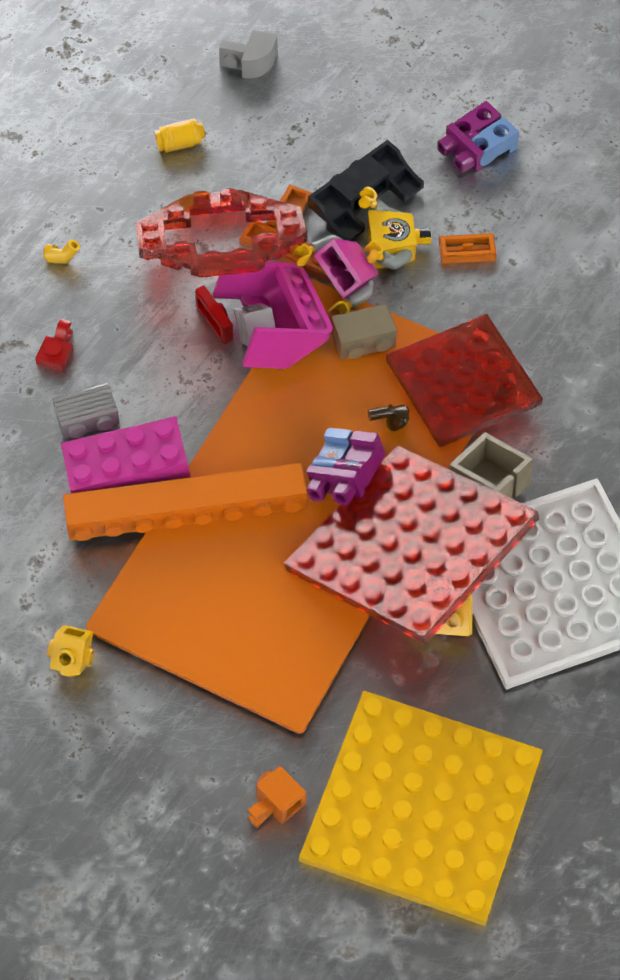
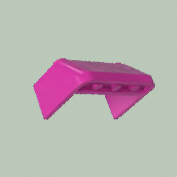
(295, 308)

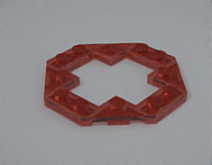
(266, 246)

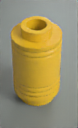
(179, 135)

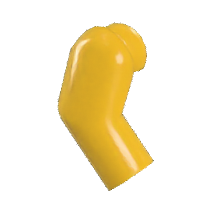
(63, 255)

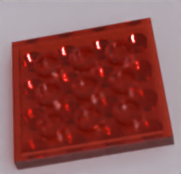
(463, 380)

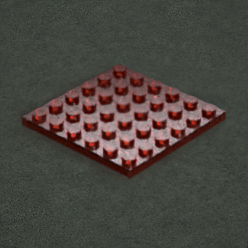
(412, 544)

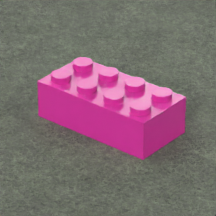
(126, 457)

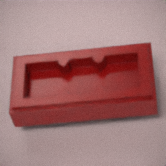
(214, 314)

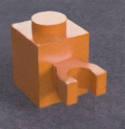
(277, 796)

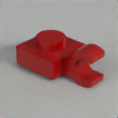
(56, 351)

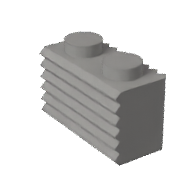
(86, 411)

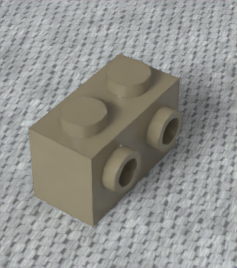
(363, 332)

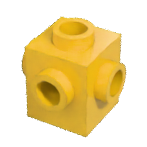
(71, 651)

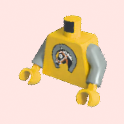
(390, 233)

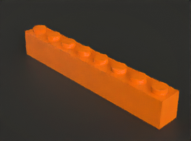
(185, 502)

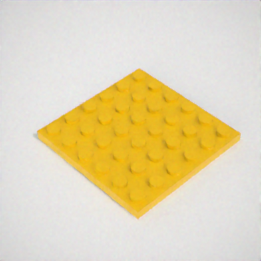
(422, 807)

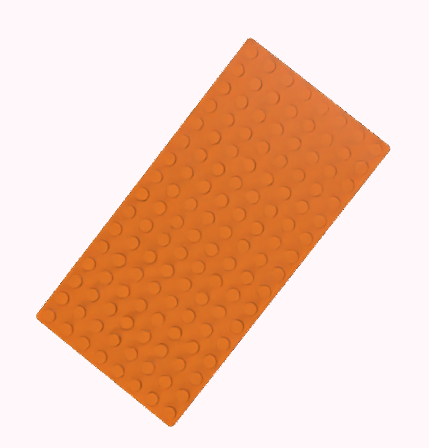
(218, 594)

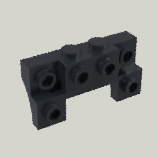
(379, 169)

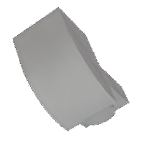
(254, 58)

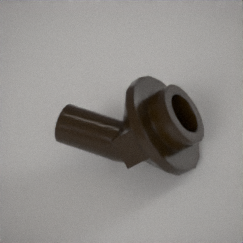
(396, 417)

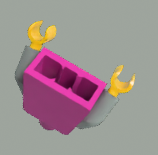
(346, 268)

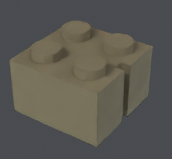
(495, 466)

